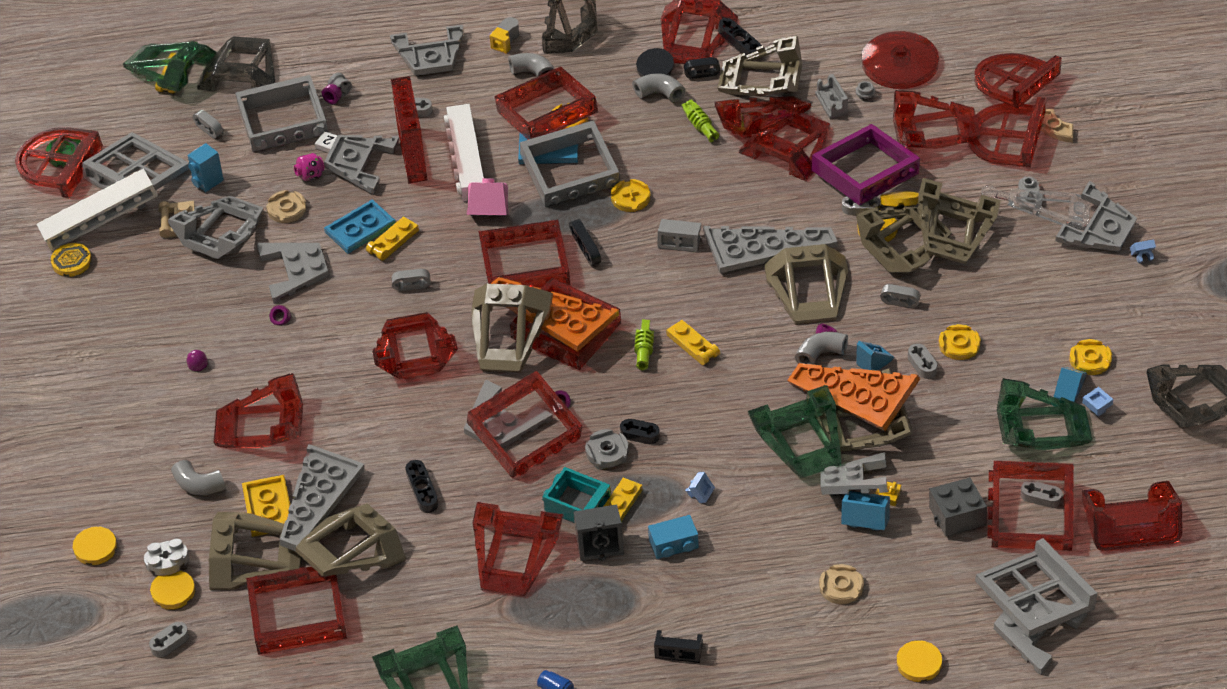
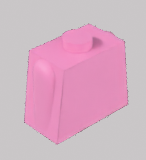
(487, 198)

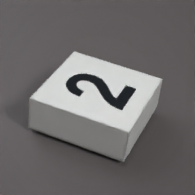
(325, 142)

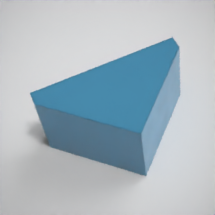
(872, 356)
(1069, 383)

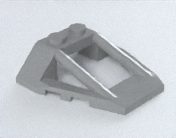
(185, 226)

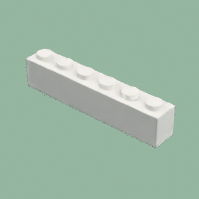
(464, 147)
(97, 209)

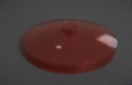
(900, 60)

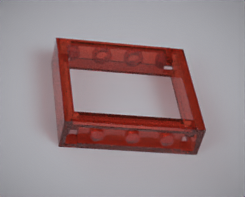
(581, 108)
(409, 129)
(524, 234)
(560, 351)
(507, 397)
(1036, 471)
(300, 635)

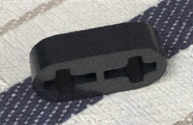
(702, 68)
(640, 431)

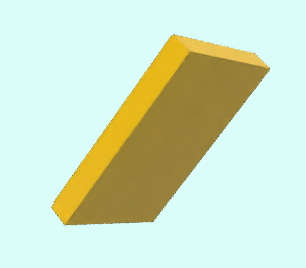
(267, 499)

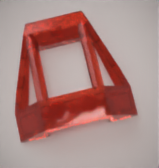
(673, 12)
(758, 121)
(905, 128)
(799, 163)
(440, 350)
(290, 422)
(501, 523)

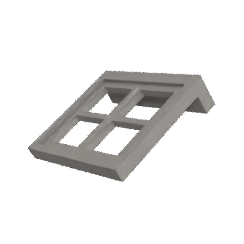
(104, 177)
(1061, 577)

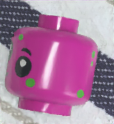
(309, 167)

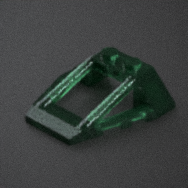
(176, 72)
(806, 411)
(1009, 415)
(437, 651)

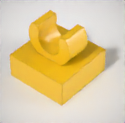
(893, 491)

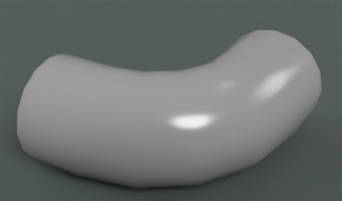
(529, 63)
(659, 84)
(821, 343)
(197, 483)

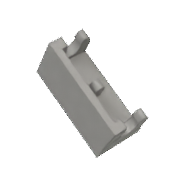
(832, 97)
(679, 235)

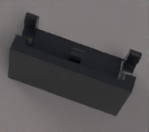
(677, 648)

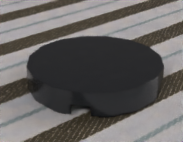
(655, 62)

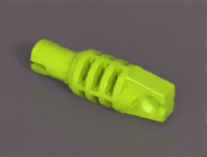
(700, 120)
(643, 345)

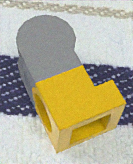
(504, 34)

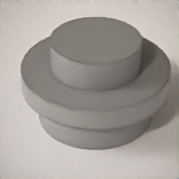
(865, 90)

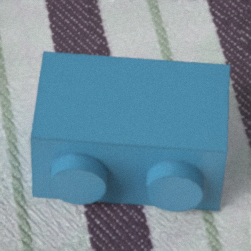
(205, 167)
(865, 510)
(673, 537)

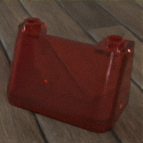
(1135, 522)

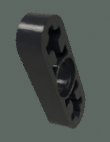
(728, 26)
(585, 242)
(421, 493)

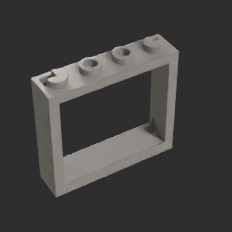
(277, 93)
(560, 140)

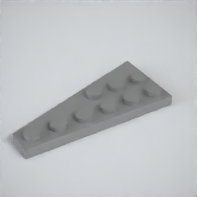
(757, 245)

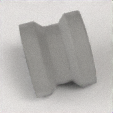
(340, 81)

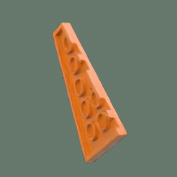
(570, 319)
(860, 392)

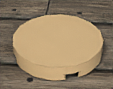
(286, 206)
(841, 584)

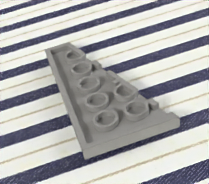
(318, 490)

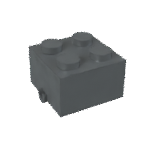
(957, 506)
(598, 532)

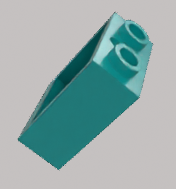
(597, 489)

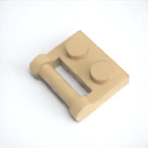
(166, 208)

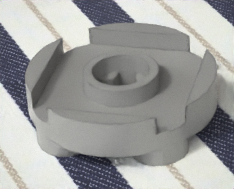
(606, 459)
(174, 552)

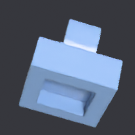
(1141, 248)
(1097, 401)
(700, 487)

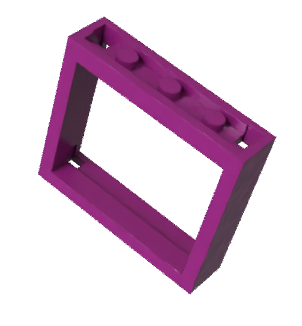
(906, 168)

